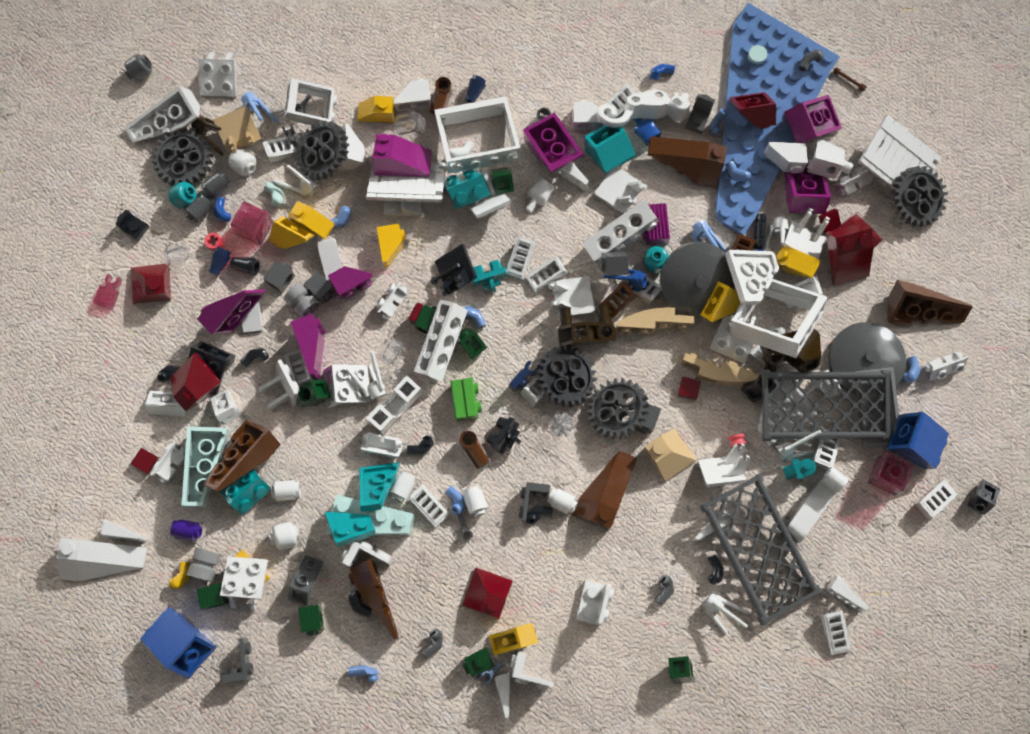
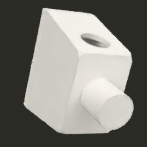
(827, 160)

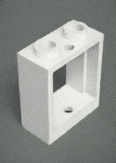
(310, 89)

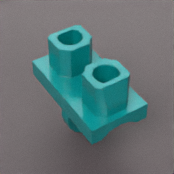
(496, 273)
(799, 469)

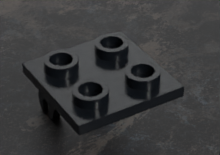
(459, 277)

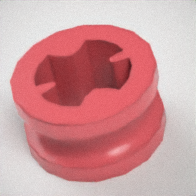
(208, 240)
(737, 439)

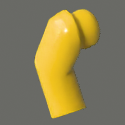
(181, 578)

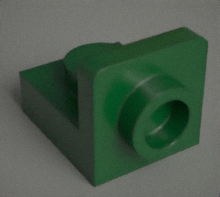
(471, 342)
(478, 662)

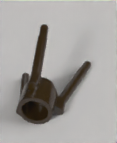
(203, 125)

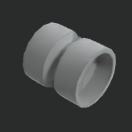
(299, 298)
(203, 564)

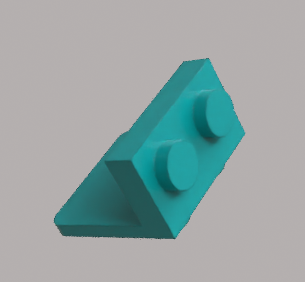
(466, 188)
(245, 491)

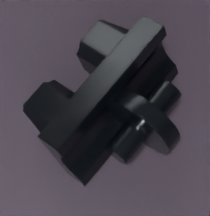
(507, 435)

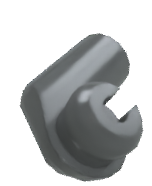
(809, 57)
(667, 589)
(436, 642)

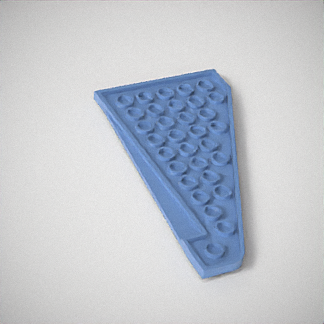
(785, 84)

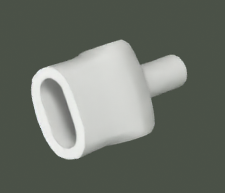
(539, 194)

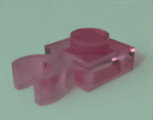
(107, 295)

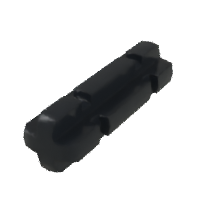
(760, 229)

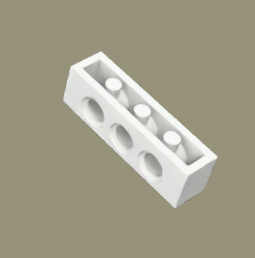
(624, 222)
(440, 340)

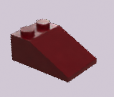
(850, 253)

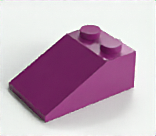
(812, 119)
(551, 143)
(400, 157)
(806, 191)
(228, 313)
(310, 338)

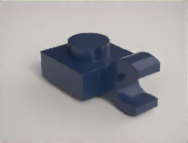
(520, 379)

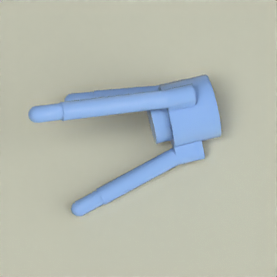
(253, 103)
(703, 231)

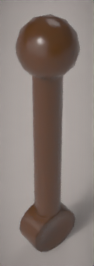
(862, 87)

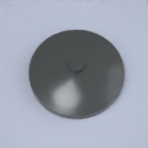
(692, 275)
(866, 348)

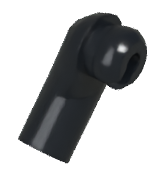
(254, 354)
(166, 373)
(423, 447)
(537, 512)
(718, 570)
(356, 604)

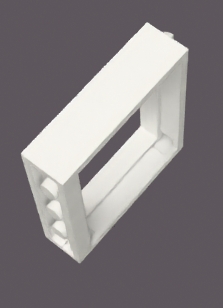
(472, 112)
(789, 294)

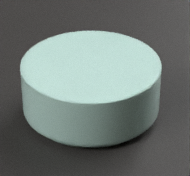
(757, 54)

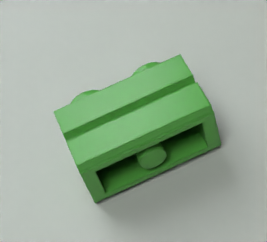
(464, 399)

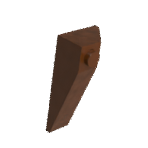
(695, 159)
(919, 305)
(248, 449)
(603, 497)
(368, 583)

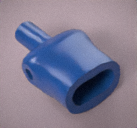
(646, 129)

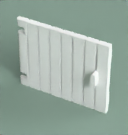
(896, 153)
(408, 188)

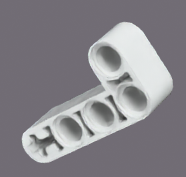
(815, 502)

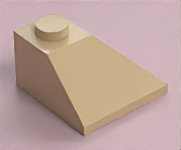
(669, 454)

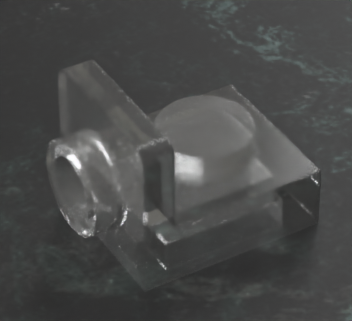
(410, 123)

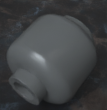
(138, 67)

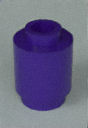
(186, 530)

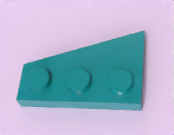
(375, 485)

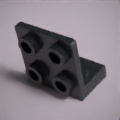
(214, 358)

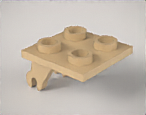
(237, 129)

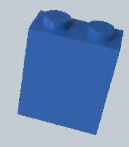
(918, 439)
(177, 643)

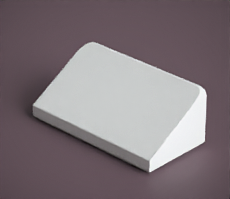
(163, 404)

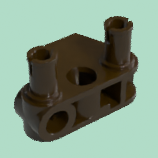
(591, 331)
(806, 361)

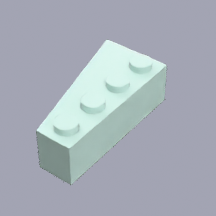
(202, 453)
(385, 521)

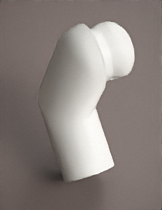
(458, 152)

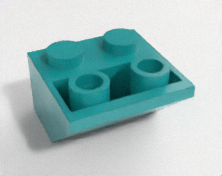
(609, 147)

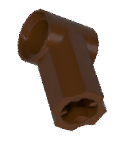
(441, 97)
(475, 451)

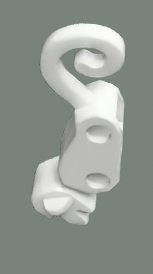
(646, 107)

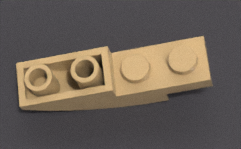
(645, 321)
(727, 374)

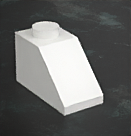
(414, 96)
(585, 116)
(788, 156)

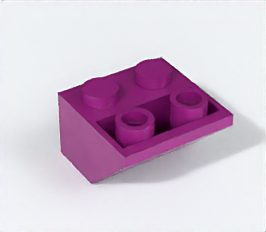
(348, 280)

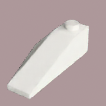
(167, 115)
(89, 559)

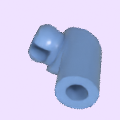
(914, 370)

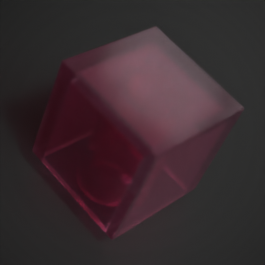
(252, 223)
(890, 473)

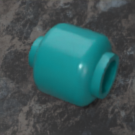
(182, 195)
(654, 259)

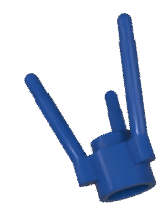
(637, 280)

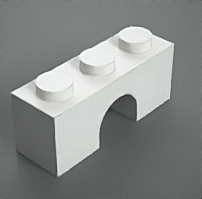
(402, 398)

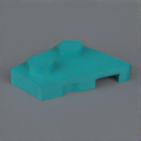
(349, 527)

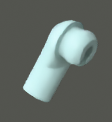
(277, 194)

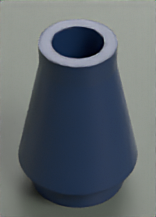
(475, 88)
(219, 259)

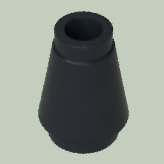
(247, 265)

